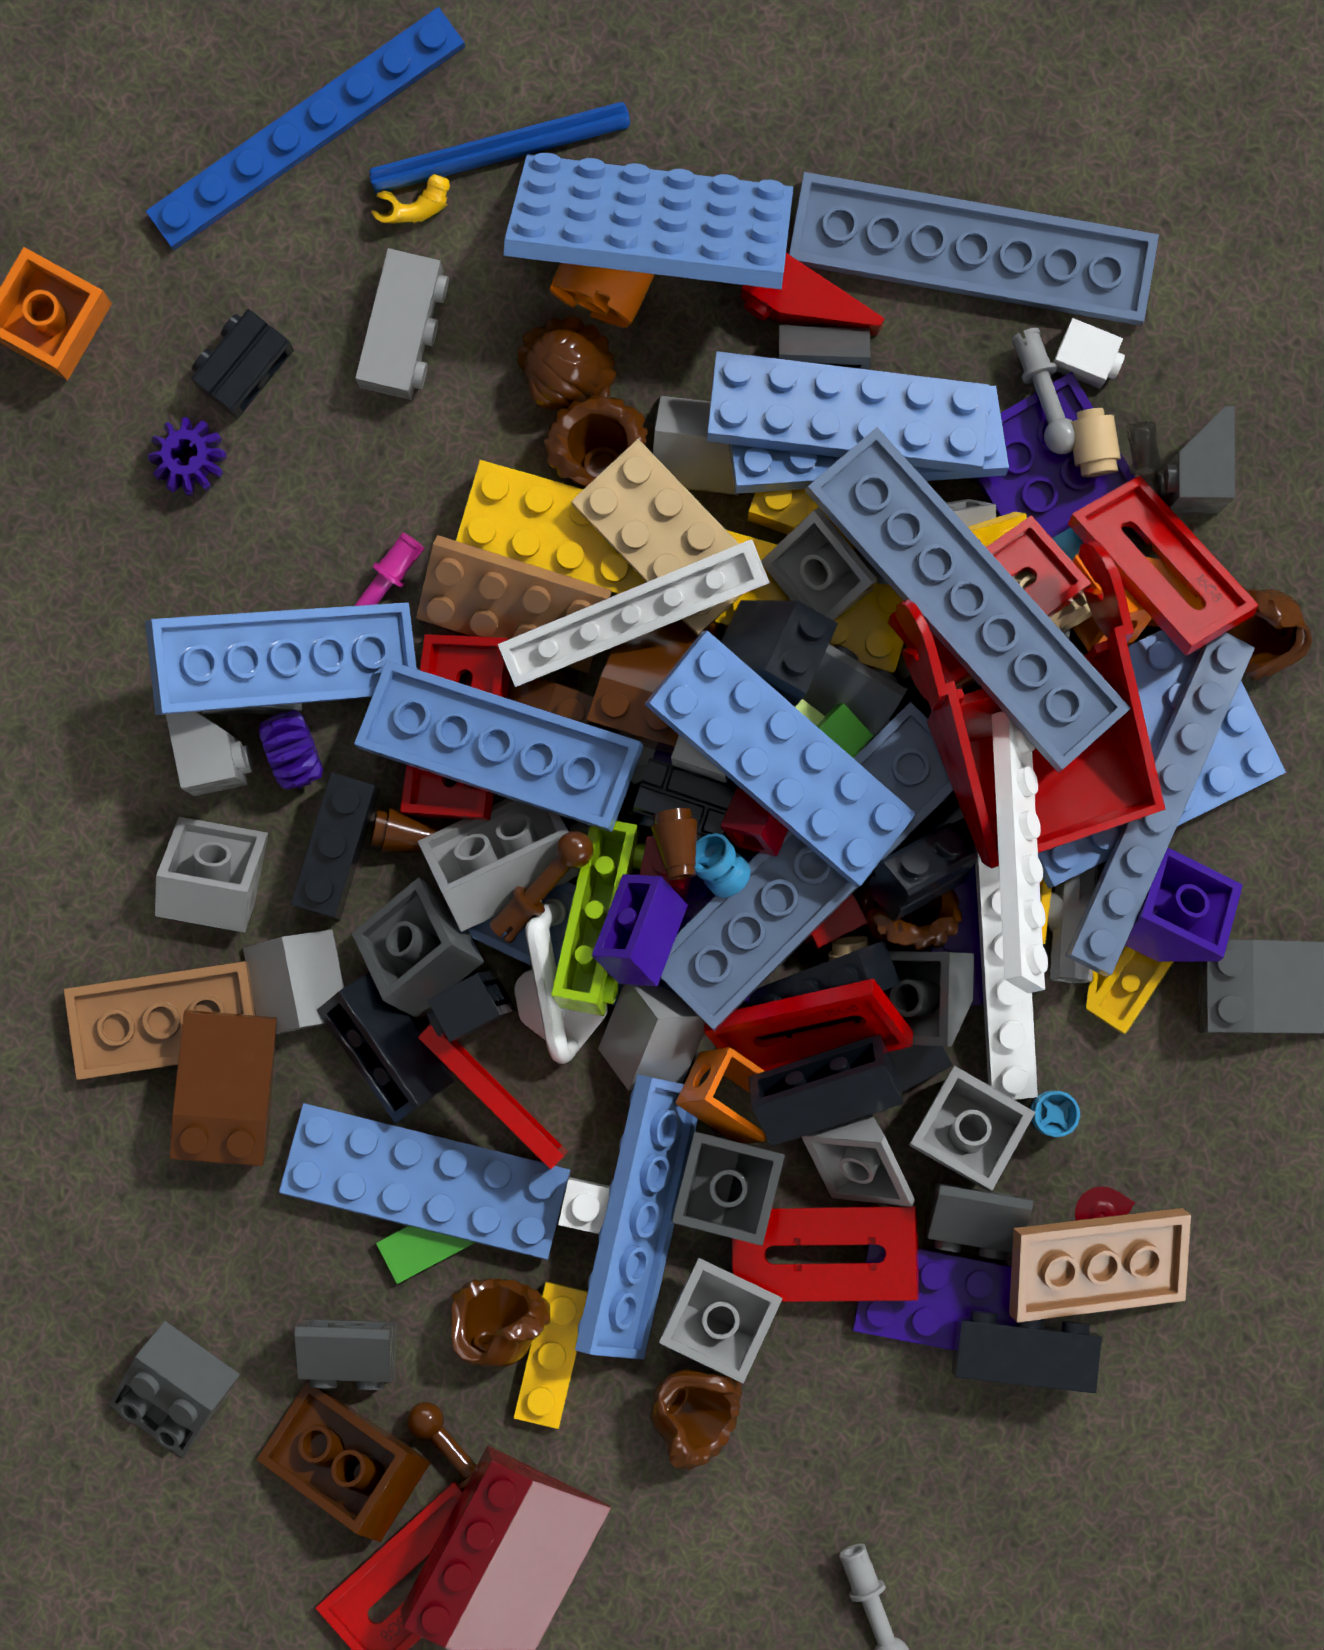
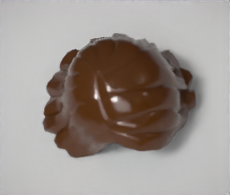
(566, 363)
(592, 437)
(1275, 632)
(919, 929)
(496, 1321)
(695, 1415)

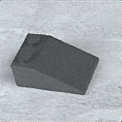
(1263, 988)

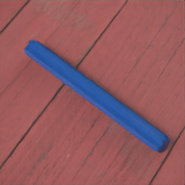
(500, 147)

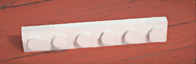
(634, 613)
(1018, 857)
(1006, 1007)

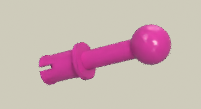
(392, 569)

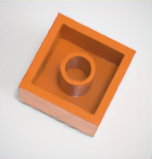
(49, 313)

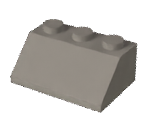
(486, 860)

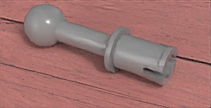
(1038, 370)
(866, 1589)

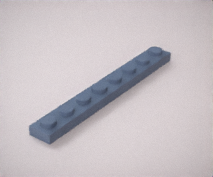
(1145, 840)

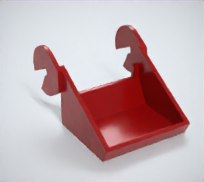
(1100, 788)

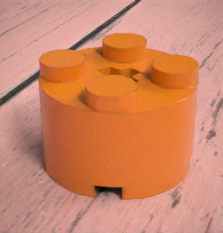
(608, 293)

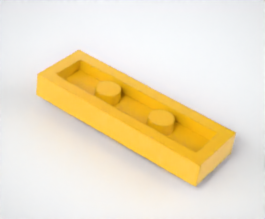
(551, 1358)

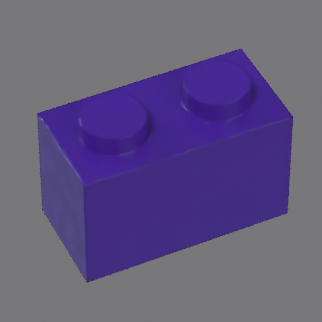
(639, 930)

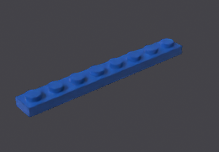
(305, 128)

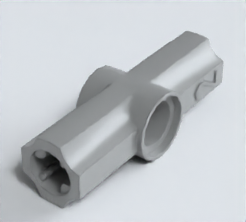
(1064, 916)

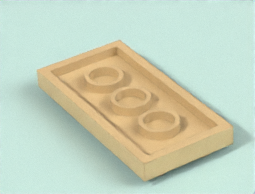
(653, 521)

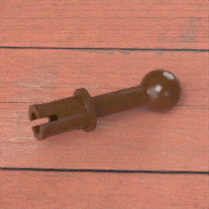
(572, 851)
(426, 1422)

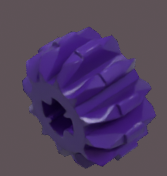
(175, 446)
(290, 749)

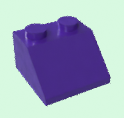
(1185, 912)

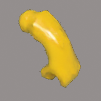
(428, 204)

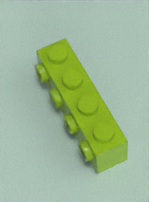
(580, 980)

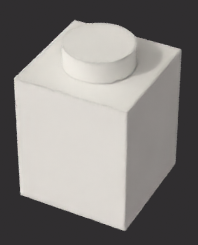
(1089, 354)
(584, 1205)

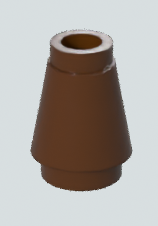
(399, 832)
(676, 841)

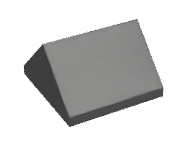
(684, 450)
(819, 567)
(294, 978)
(651, 1035)
(858, 1163)
(720, 1320)

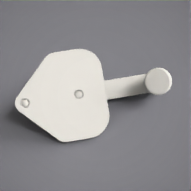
(561, 1028)

